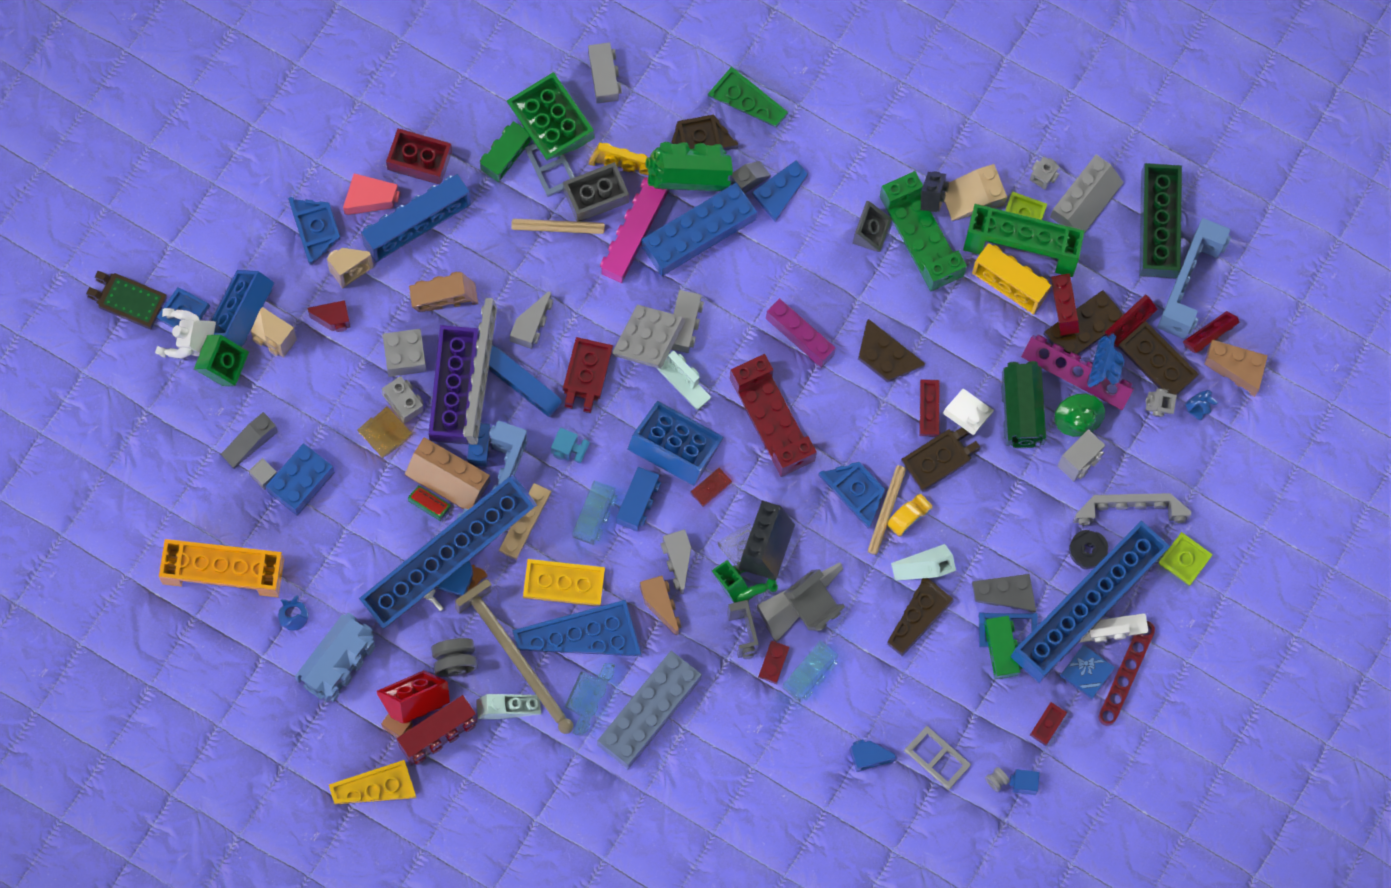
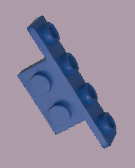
(1106, 362)

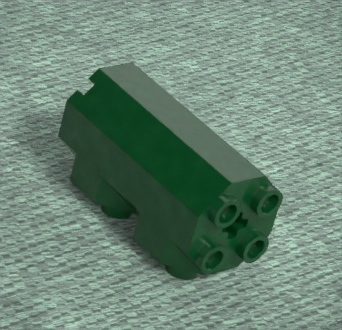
(1023, 405)

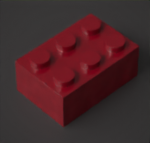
(419, 156)

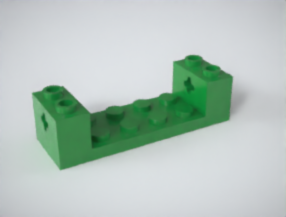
(921, 232)
(1024, 234)

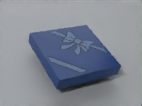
(1087, 671)

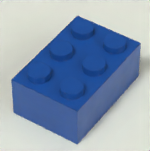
(300, 479)

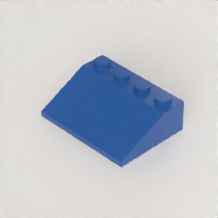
(675, 443)

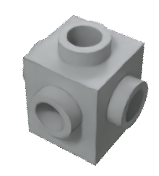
(1044, 172)
(1160, 402)

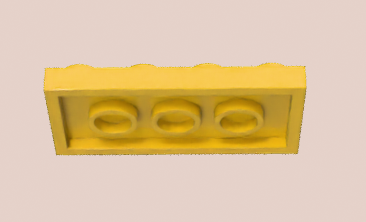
(563, 582)

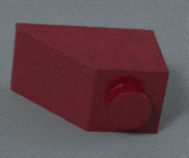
(331, 315)

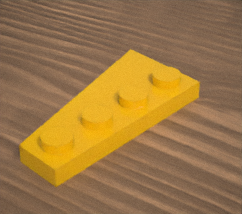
(380, 784)

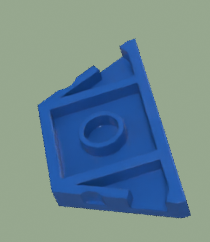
(315, 226)
(856, 489)

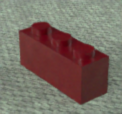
(1065, 304)

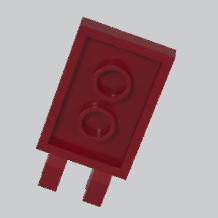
(586, 372)

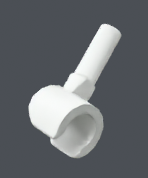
(429, 596)

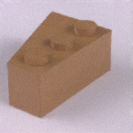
(443, 291)

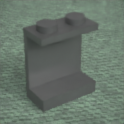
(813, 601)
(741, 610)

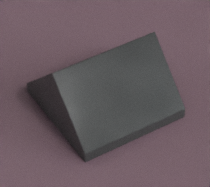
(872, 228)

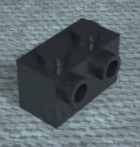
(934, 191)

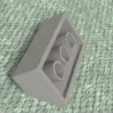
(1087, 195)

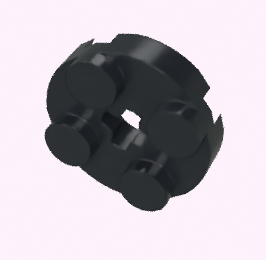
(1088, 538)

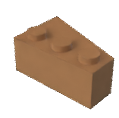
(1237, 364)

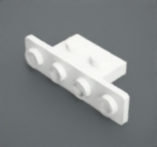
(1117, 628)

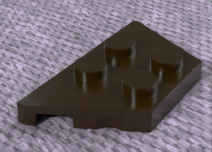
(703, 130)
(885, 354)

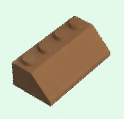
(447, 474)

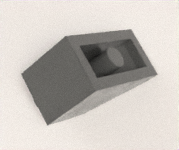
(749, 176)

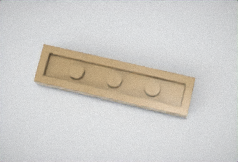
(521, 529)

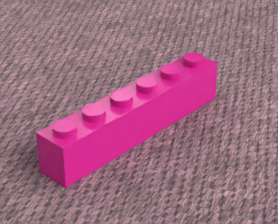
(630, 234)

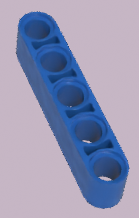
(523, 382)

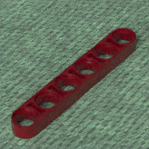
(1123, 671)

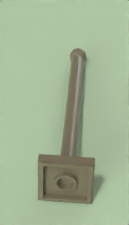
(474, 598)

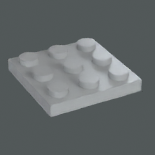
(648, 336)

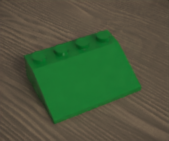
(551, 117)

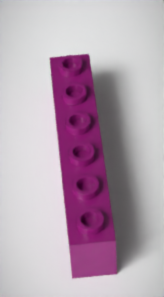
(1032, 353)

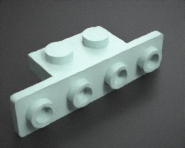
(684, 379)

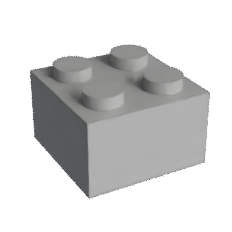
(404, 352)
(1081, 456)

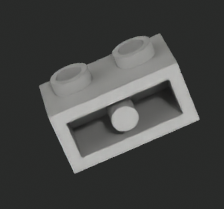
(402, 399)

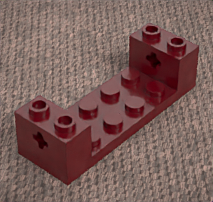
(771, 416)

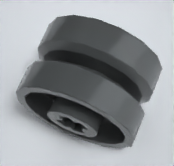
(454, 657)

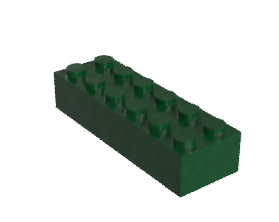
(1160, 220)

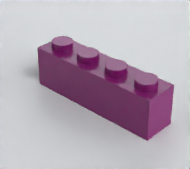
(800, 333)

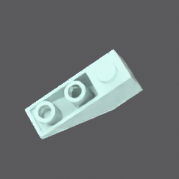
(926, 564)
(507, 706)

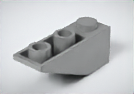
(528, 323)
(678, 552)

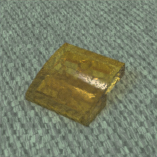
(385, 432)

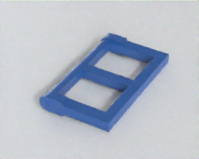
(982, 616)

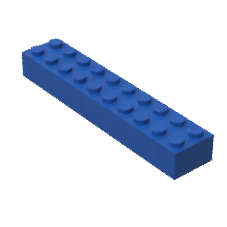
(448, 551)
(1089, 601)

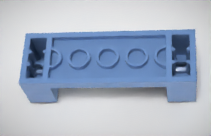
(1211, 240)
(510, 441)

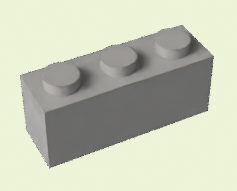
(604, 72)
(687, 306)

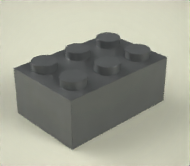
(595, 192)

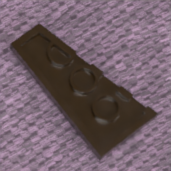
(923, 610)

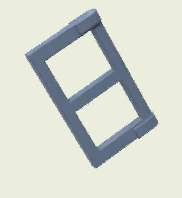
(529, 149)

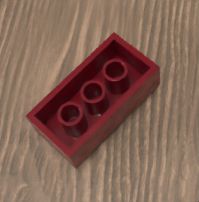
(437, 730)

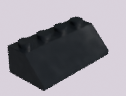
(767, 541)

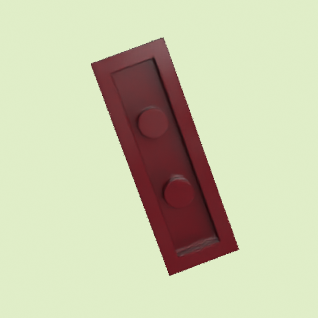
(1132, 319)
(1211, 332)
(929, 408)

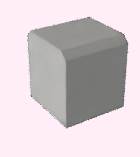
(262, 473)

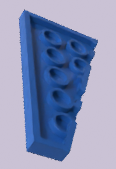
(592, 631)

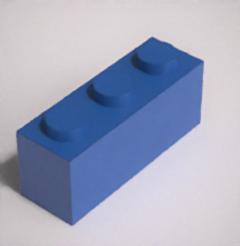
(638, 499)

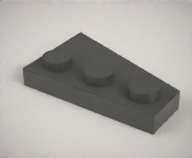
(1006, 591)

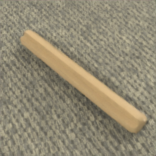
(558, 226)
(886, 510)

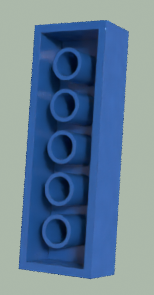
(416, 217)
(699, 229)

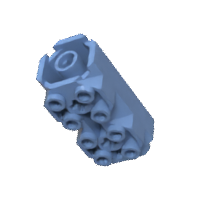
(336, 657)

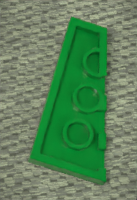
(744, 96)

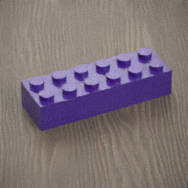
(452, 383)

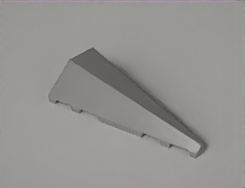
(779, 612)

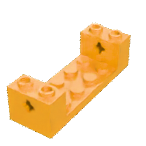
(221, 566)

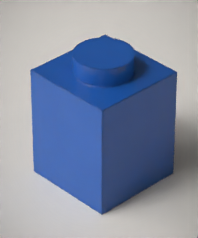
(1024, 782)

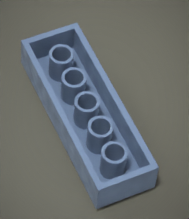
(649, 709)

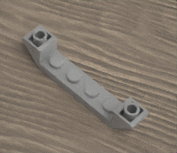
(1176, 510)

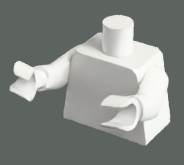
(190, 334)

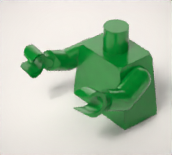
(734, 585)

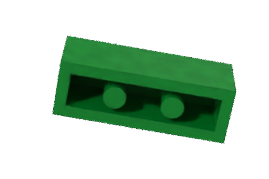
(505, 151)
(1001, 646)

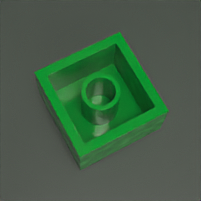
(221, 360)

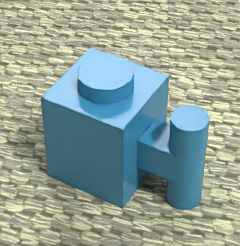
(566, 444)

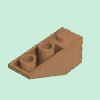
(657, 600)

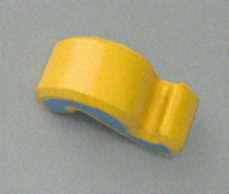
(909, 514)

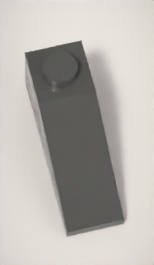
(249, 440)

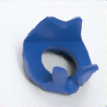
(1200, 404)
(295, 622)

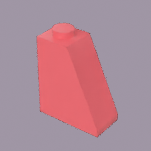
(370, 195)

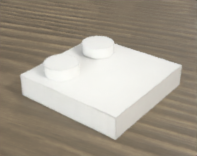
(968, 411)

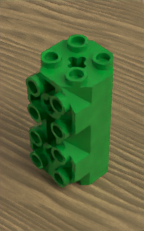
(689, 169)

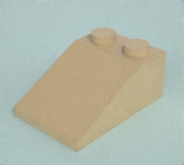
(977, 187)

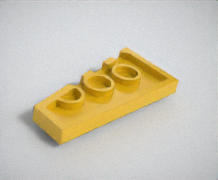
(622, 157)

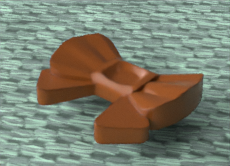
(478, 575)

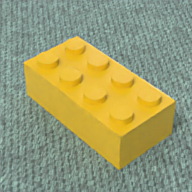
(1011, 278)

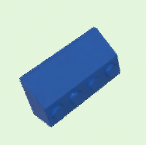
(241, 305)

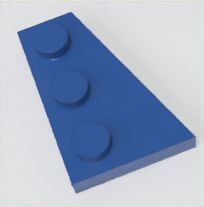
(779, 189)

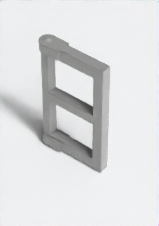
(946, 748)

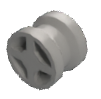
(997, 779)

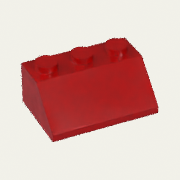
(414, 696)

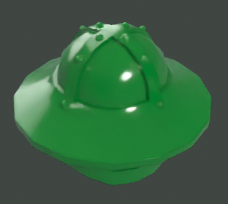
(1079, 414)

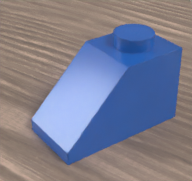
(869, 755)

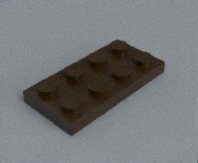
(1093, 319)
(1157, 359)

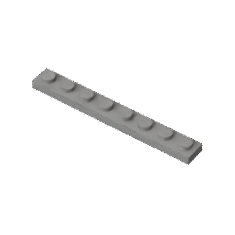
(481, 365)

